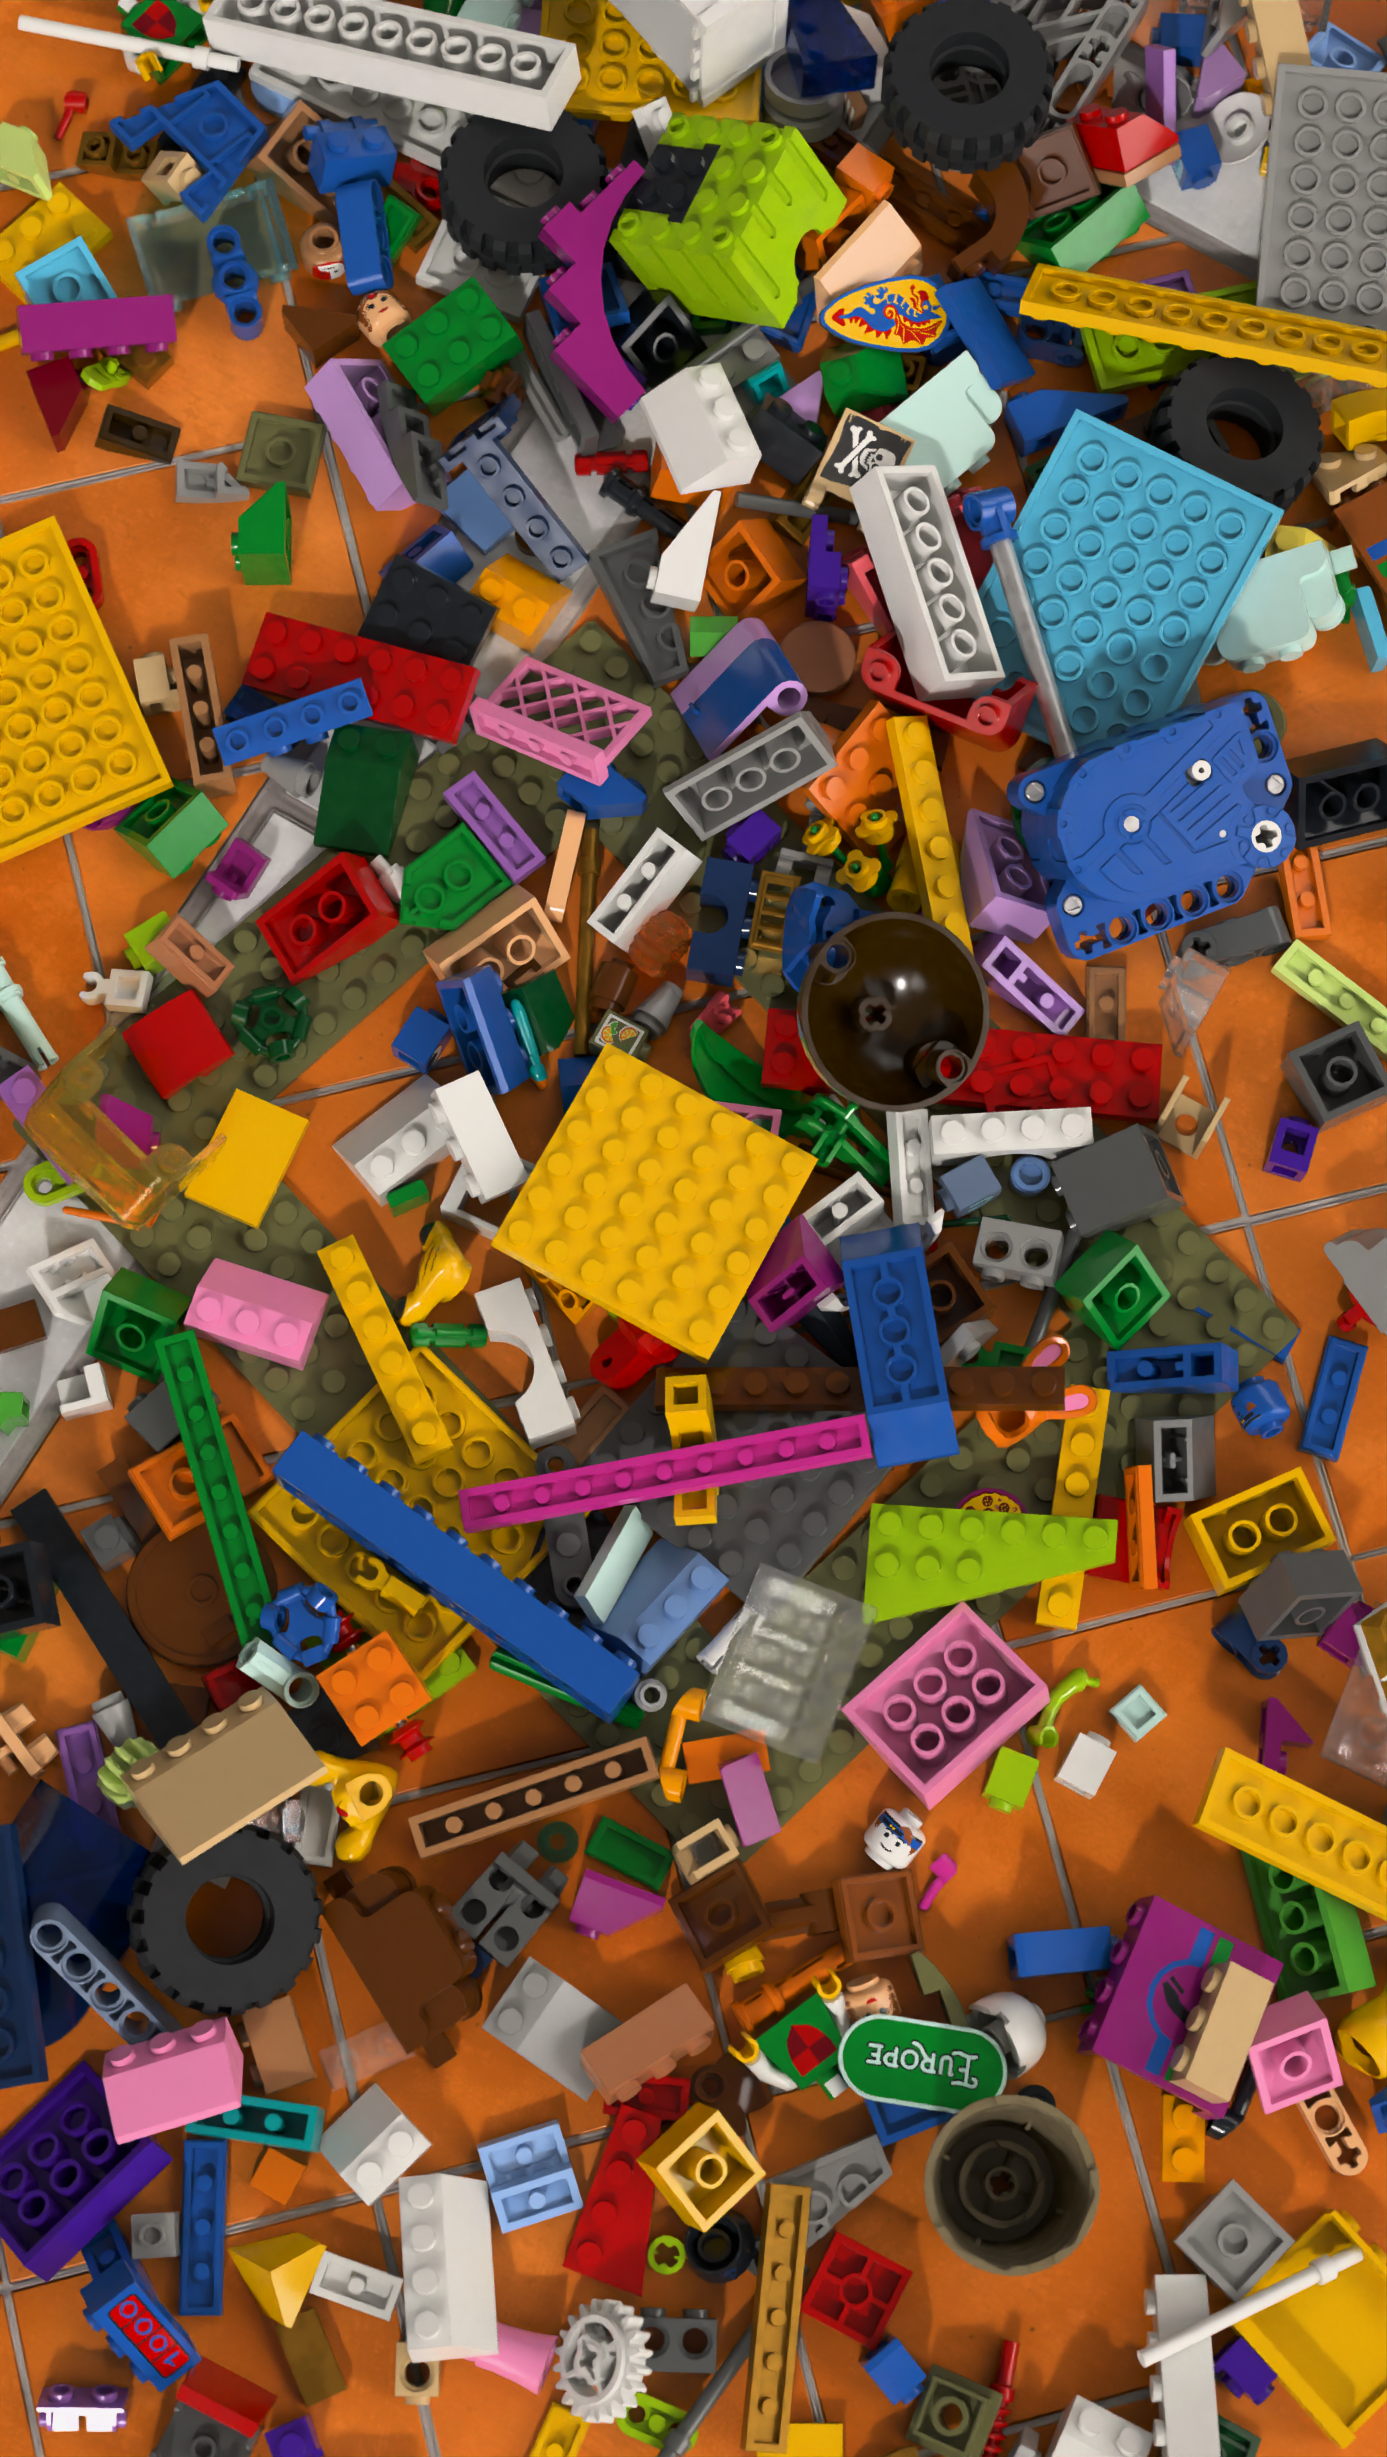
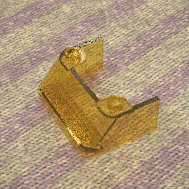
(99, 1153)

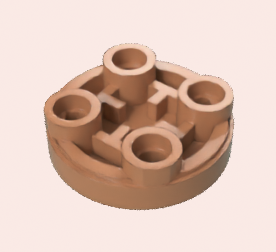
(820, 656)

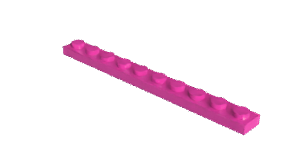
(665, 1473)

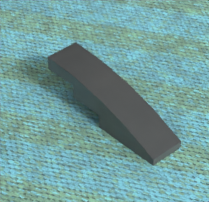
(412, 446)

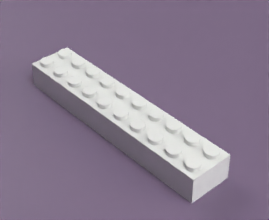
(404, 54)

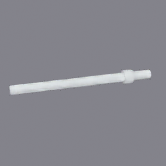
(199, 57)
(1319, 2271)

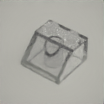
(1188, 994)

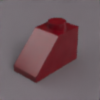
(59, 397)

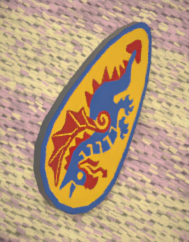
(889, 315)

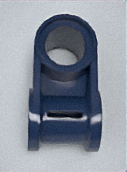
(1053, 342)
(1238, 1639)

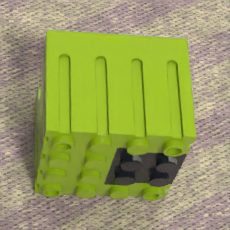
(725, 217)

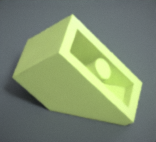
(23, 161)

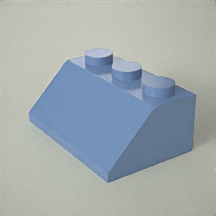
(659, 1603)

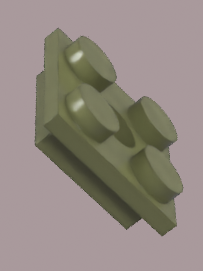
(978, 2409)

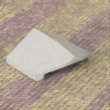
(73, 1281)

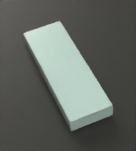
(613, 1565)

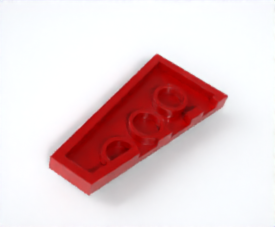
(616, 2218)

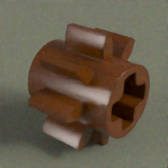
(499, 385)

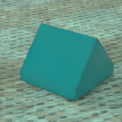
(770, 380)

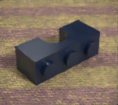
(716, 955)

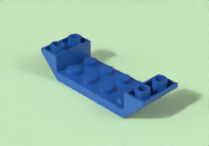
(897, 1346)

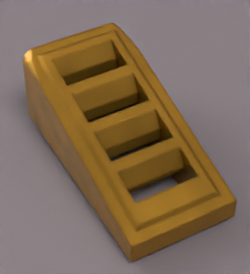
(775, 878)

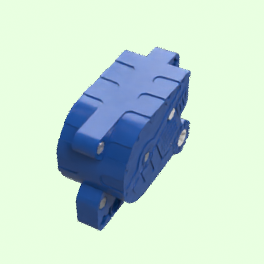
(1156, 817)

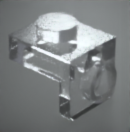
(284, 1820)

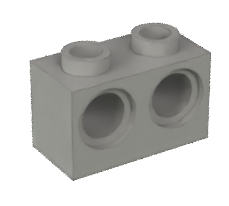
(1022, 1242)

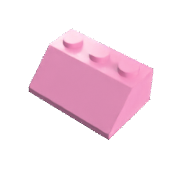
(256, 1313)
(173, 2079)

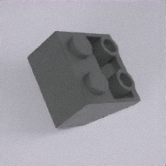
(1180, 1456)

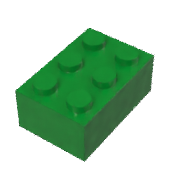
(453, 346)

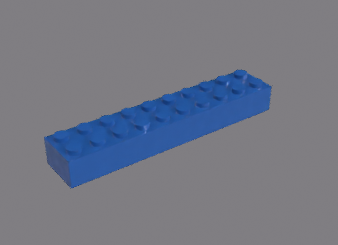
(456, 1577)

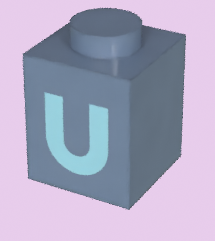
(968, 1187)

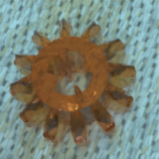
(660, 943)

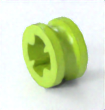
(669, 2241)

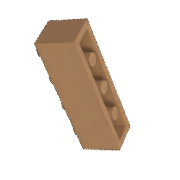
(200, 713)

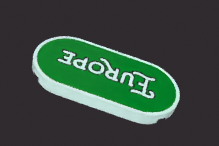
(921, 2063)

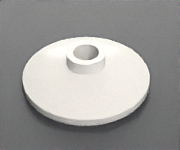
(1232, 117)

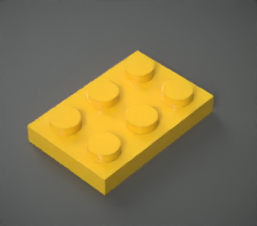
(45, 229)

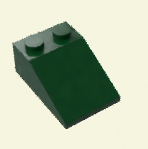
(364, 789)

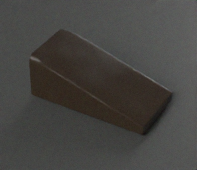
(136, 435)

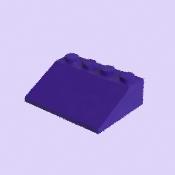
(68, 2174)

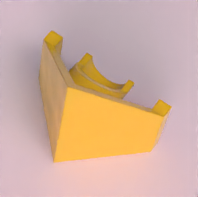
(279, 2272)

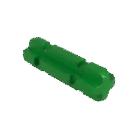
(448, 1335)

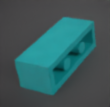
(266, 2123)

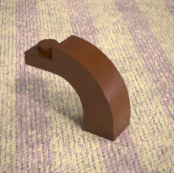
(1007, 206)

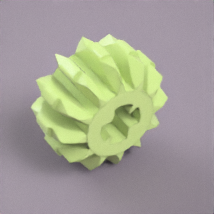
(118, 1763)

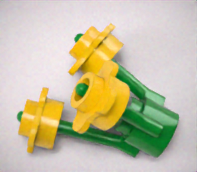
(860, 872)

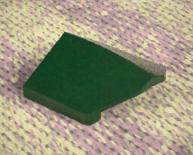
(545, 1008)

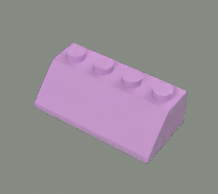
(349, 406)

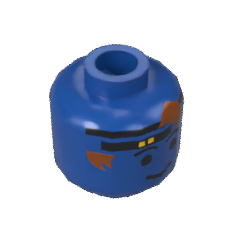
(1260, 1407)

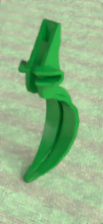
(735, 1078)

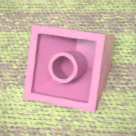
(1293, 2053)

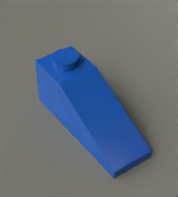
(1041, 417)
(1174, 1369)

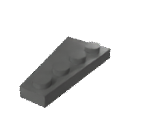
(648, 626)

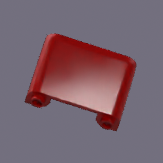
(989, 722)

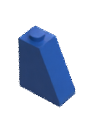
(1059, 1952)

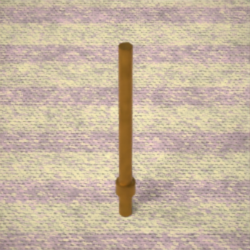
(588, 869)

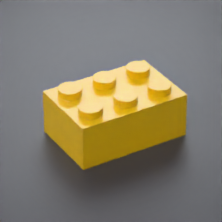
(1251, 1527)

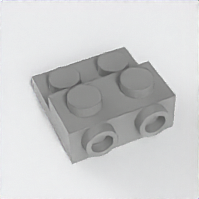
(745, 361)

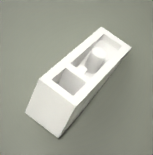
(683, 565)

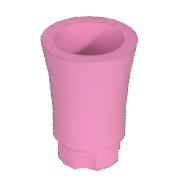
(522, 2357)

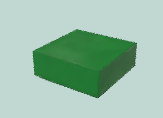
(408, 1197)

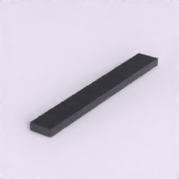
(104, 1620)

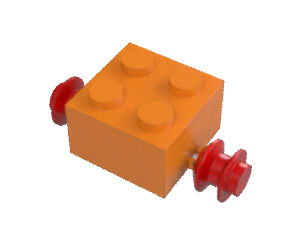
(377, 1689)

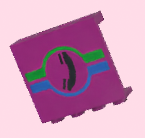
(1156, 1986)

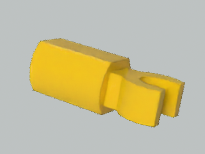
(395, 1589)

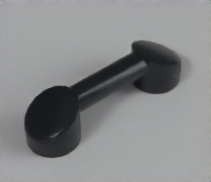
(1236, 2113)

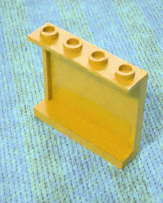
(1328, 2337)

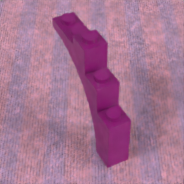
(579, 240)

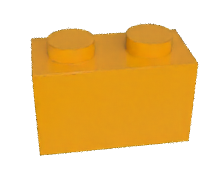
(526, 600)

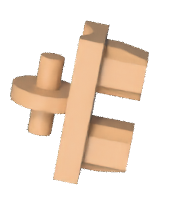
(33, 1756)

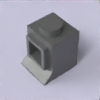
(112, 1541)

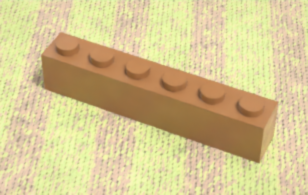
(534, 1798)

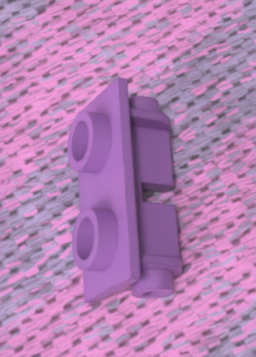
(63, 2405)

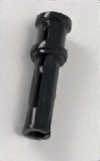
(639, 503)

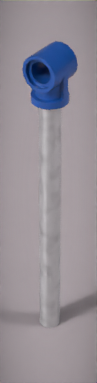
(992, 514)

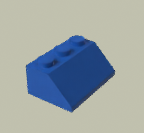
(484, 1028)

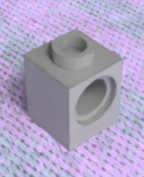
(156, 2235)

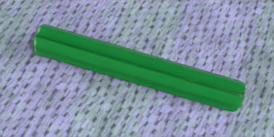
(509, 1665)

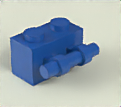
(349, 152)

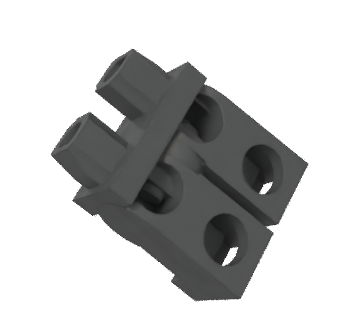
(516, 1893)

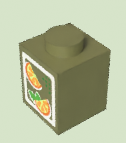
(621, 1034)

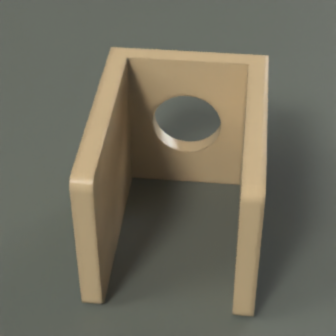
(1205, 1119)

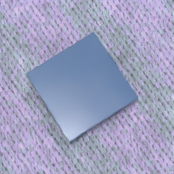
(475, 514)

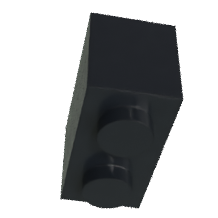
(785, 438)

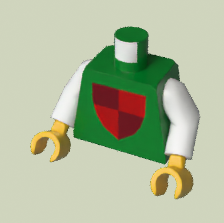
(162, 21)
(802, 2044)

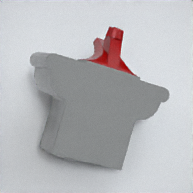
(1362, 1262)

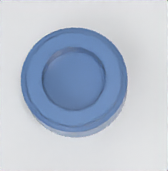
(1029, 1175)

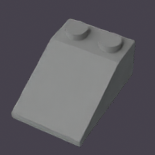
(550, 2024)

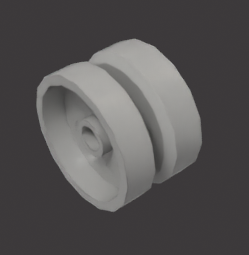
(782, 105)

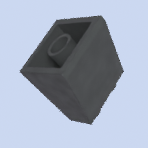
(1117, 1182)

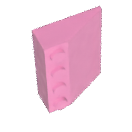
(947, 1704)

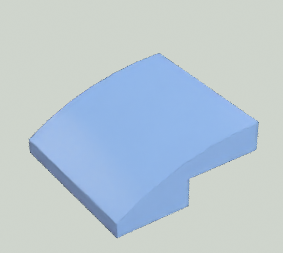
(530, 2176)

